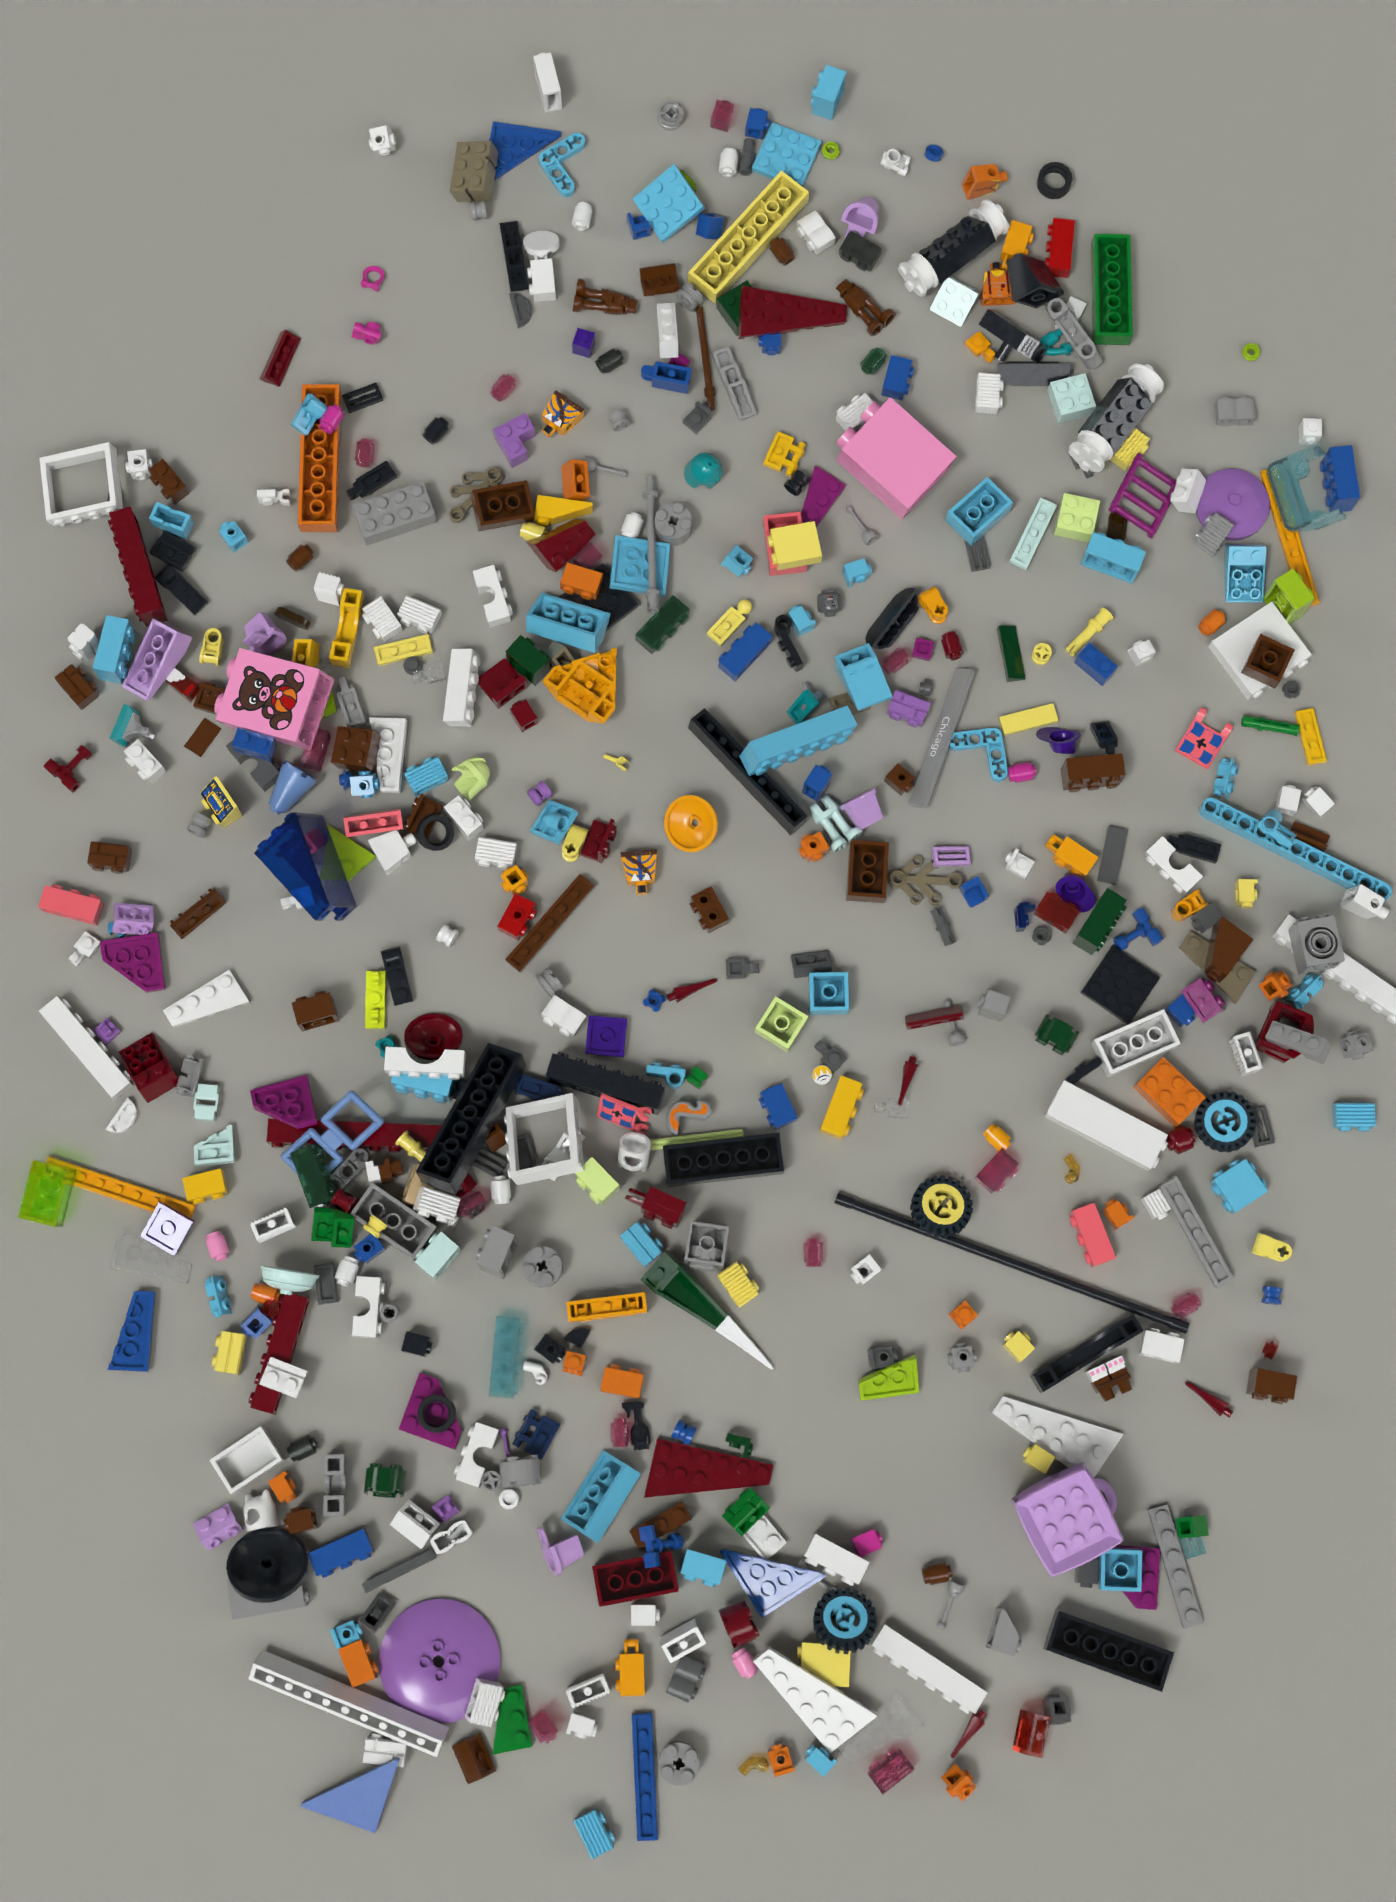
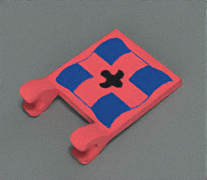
(1201, 742)
(623, 1113)

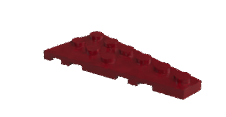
(779, 313)
(690, 1469)

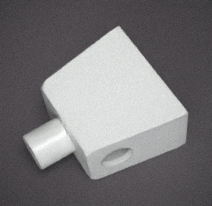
(392, 849)
(1364, 902)

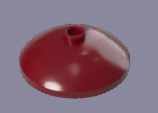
(431, 1035)

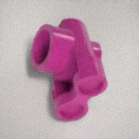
(369, 333)

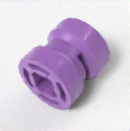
(542, 791)

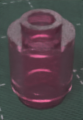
(503, 387)
(364, 453)
(895, 661)
(813, 1253)
(1185, 1305)
(620, 1432)

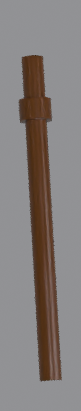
(709, 390)

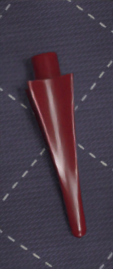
(682, 992)
(908, 1072)
(1216, 1404)
(975, 1723)

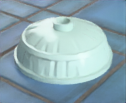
(287, 1279)

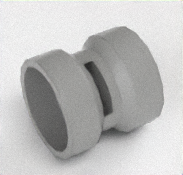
(201, 823)

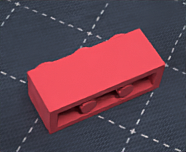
(373, 822)
(71, 904)
(1092, 1235)

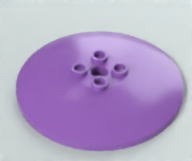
(431, 1630)

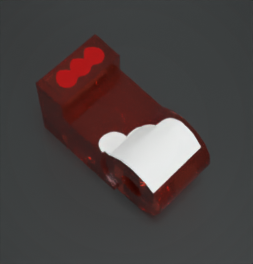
(183, 685)

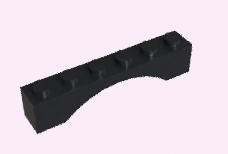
(1086, 1353)

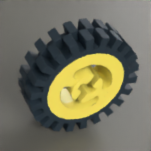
(955, 1219)

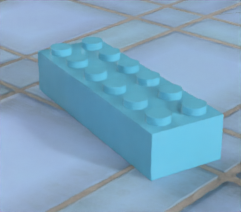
(798, 741)

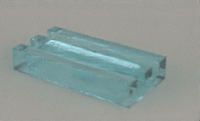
(1184, 1546)

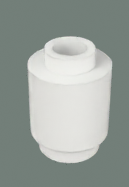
(728, 162)
(582, 216)
(632, 525)
(500, 1189)
(347, 1271)

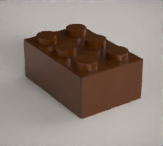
(502, 505)
(1093, 772)
(867, 871)

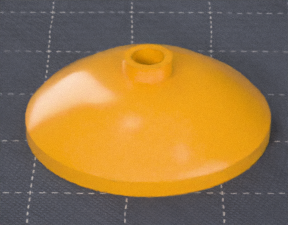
(680, 823)

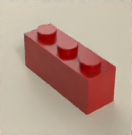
(1060, 246)

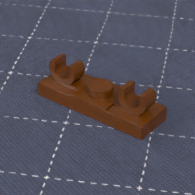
(197, 913)

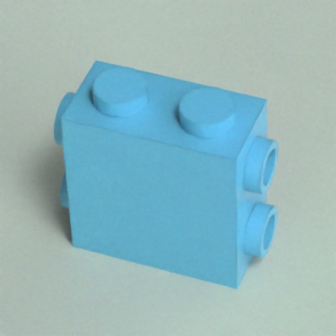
(1238, 1185)

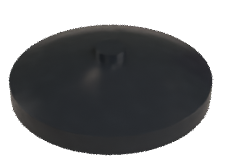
(267, 1565)

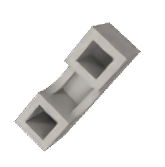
(1288, 1038)
(335, 1485)

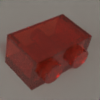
(1056, 912)
(1031, 1733)

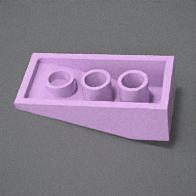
(156, 658)

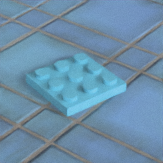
(786, 152)
(668, 203)
(630, 565)

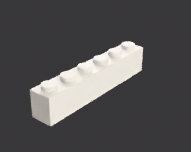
(85, 1047)
(929, 1669)

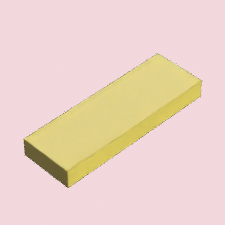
(403, 649)
(1028, 719)

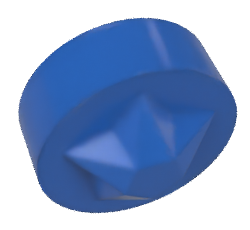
(934, 153)

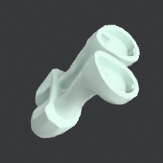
(823, 818)

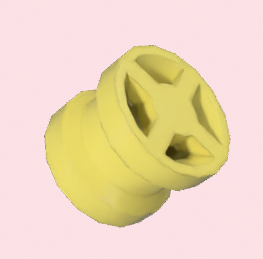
(1043, 650)
(374, 1226)

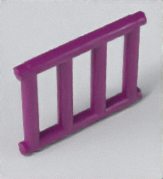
(1123, 492)

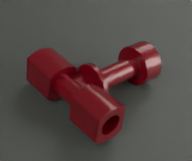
(65, 772)

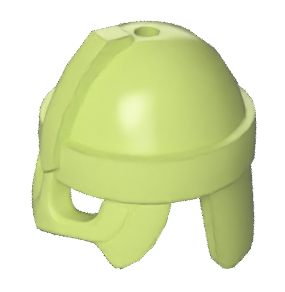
(473, 778)

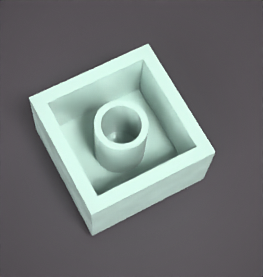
(1071, 398)
(437, 1255)

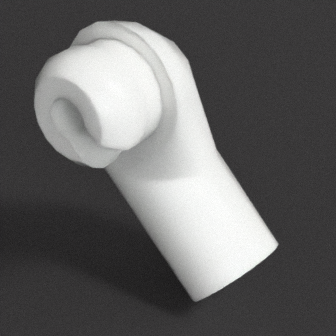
(537, 1370)

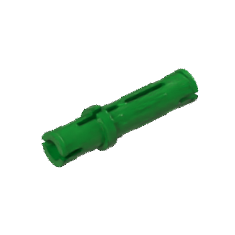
(1269, 725)

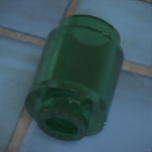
(873, 361)

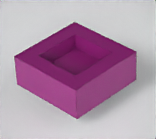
(681, 360)
(922, 649)

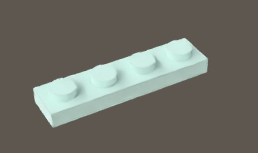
(1033, 533)

